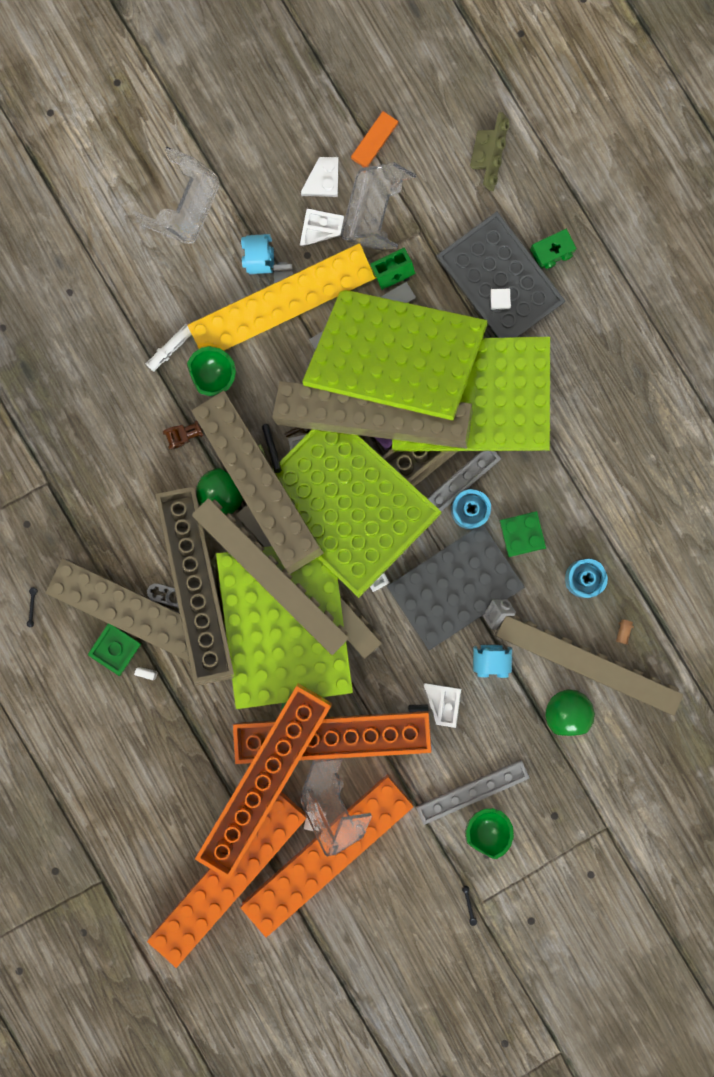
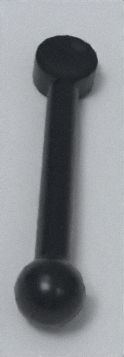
(33, 591)
(472, 920)

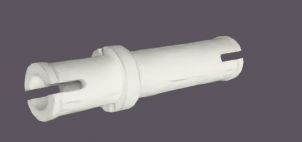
(166, 351)

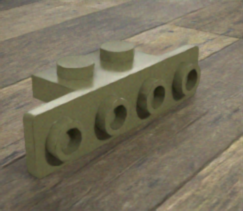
(489, 149)

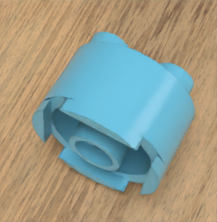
(258, 254)
(481, 511)
(596, 574)
(492, 660)

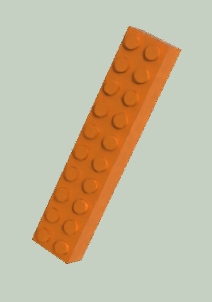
(347, 736)
(263, 781)
(312, 869)
(215, 893)

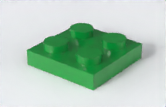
(522, 534)
(114, 649)

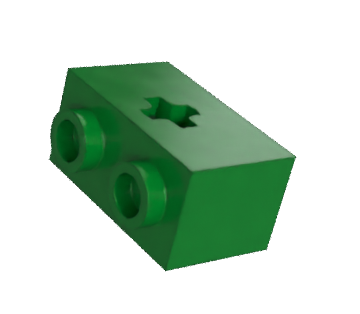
(561, 242)
(393, 268)

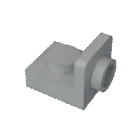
(282, 271)
(497, 612)

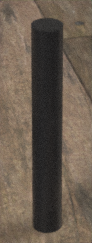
(271, 448)

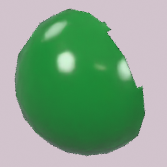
(211, 370)
(219, 486)
(570, 713)
(489, 832)

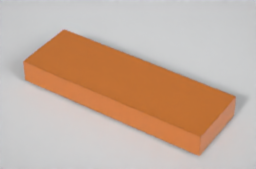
(374, 139)

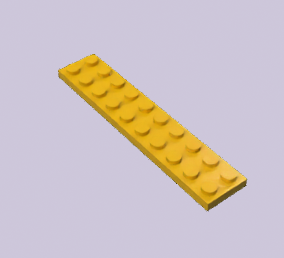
(283, 300)

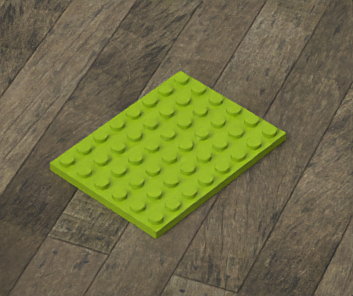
(396, 354)
(507, 398)
(354, 505)
(269, 645)

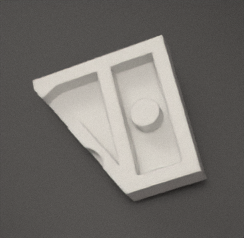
(323, 179)
(320, 227)
(444, 703)

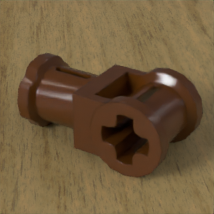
(182, 434)

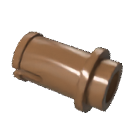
(624, 631)

